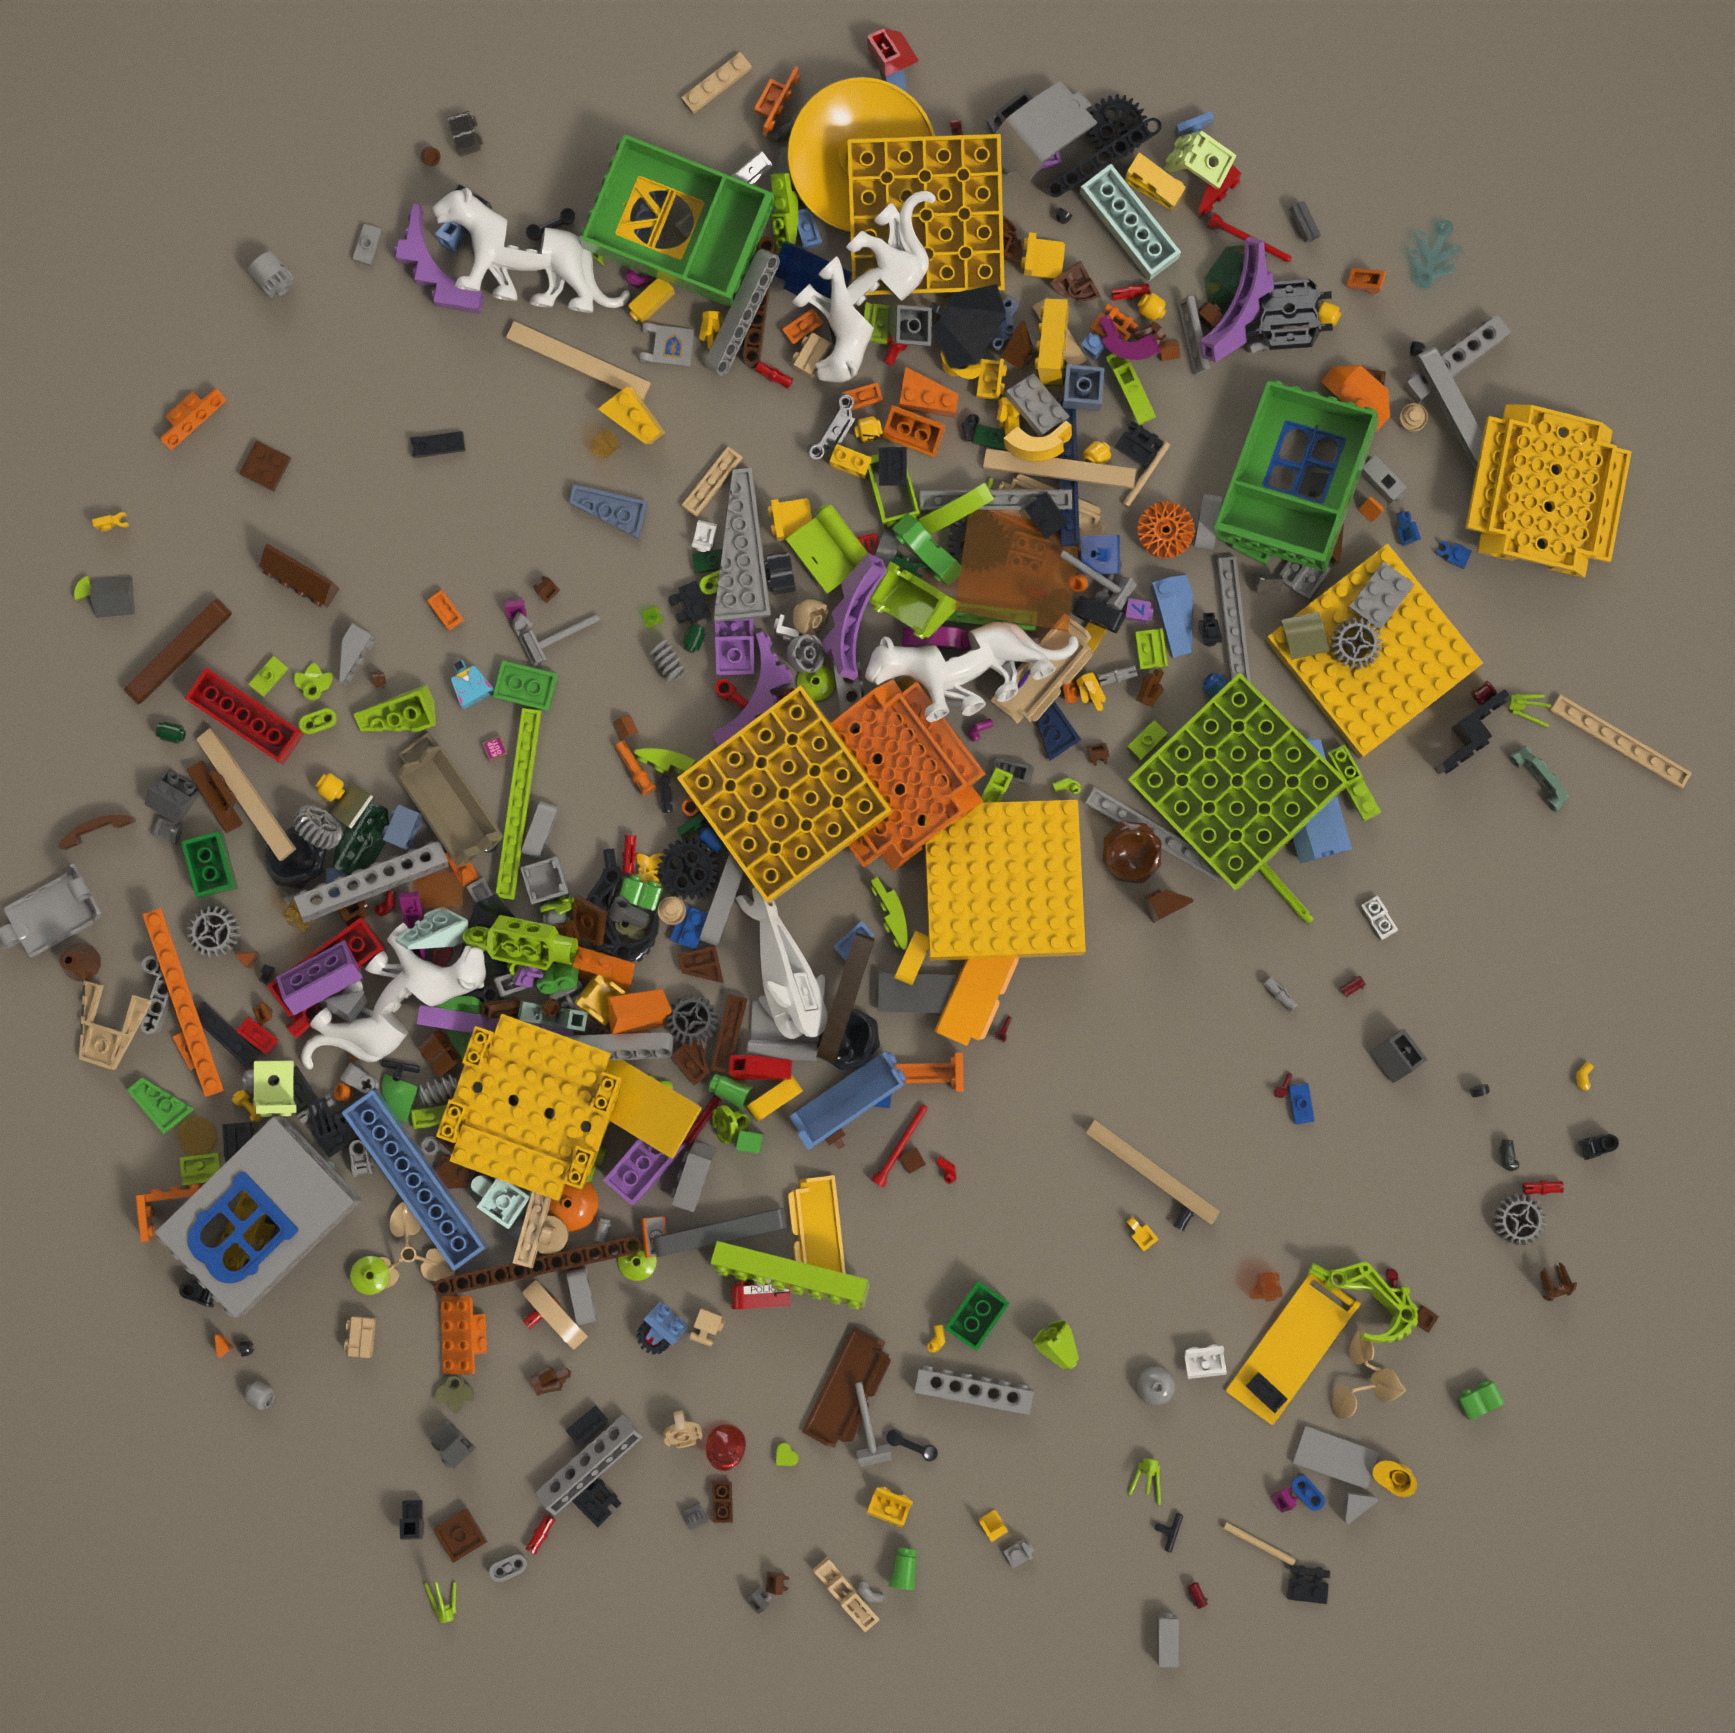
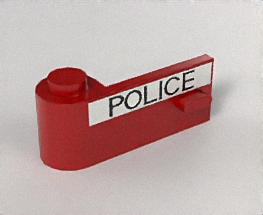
(756, 1296)

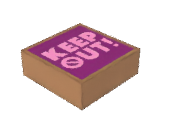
(495, 748)

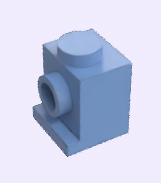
(451, 235)
(1092, 346)

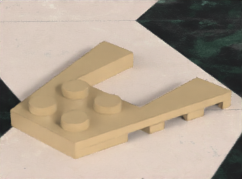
(103, 1044)

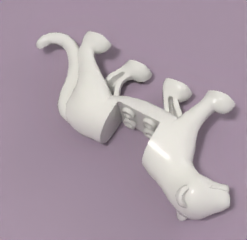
(560, 256)
(900, 267)
(992, 647)
(379, 1031)

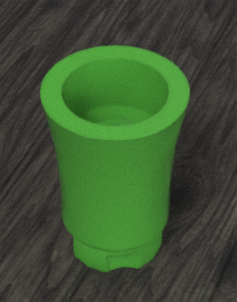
(731, 1090)
(904, 1569)

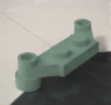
(1540, 770)

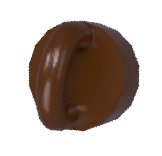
(430, 156)

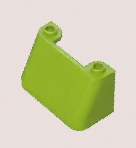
(912, 601)

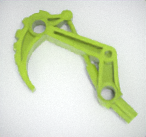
(1371, 1280)

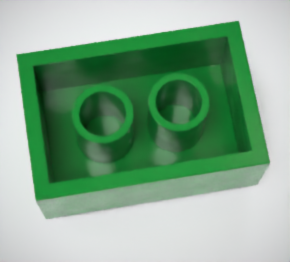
(209, 865)
(976, 1315)

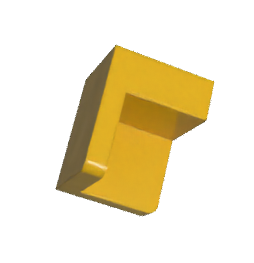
(993, 1525)

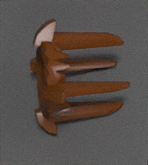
(1566, 1287)

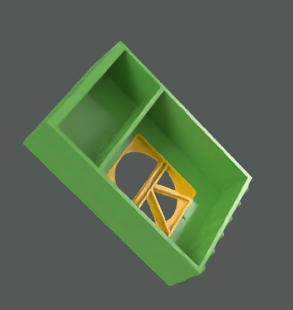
(725, 213)

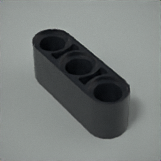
(1098, 614)

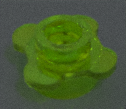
(647, 615)

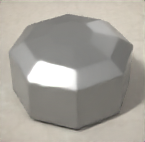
(430, 1145)

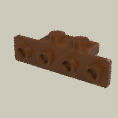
(216, 795)

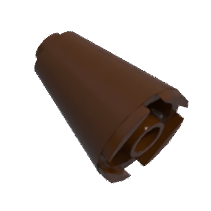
(80, 962)

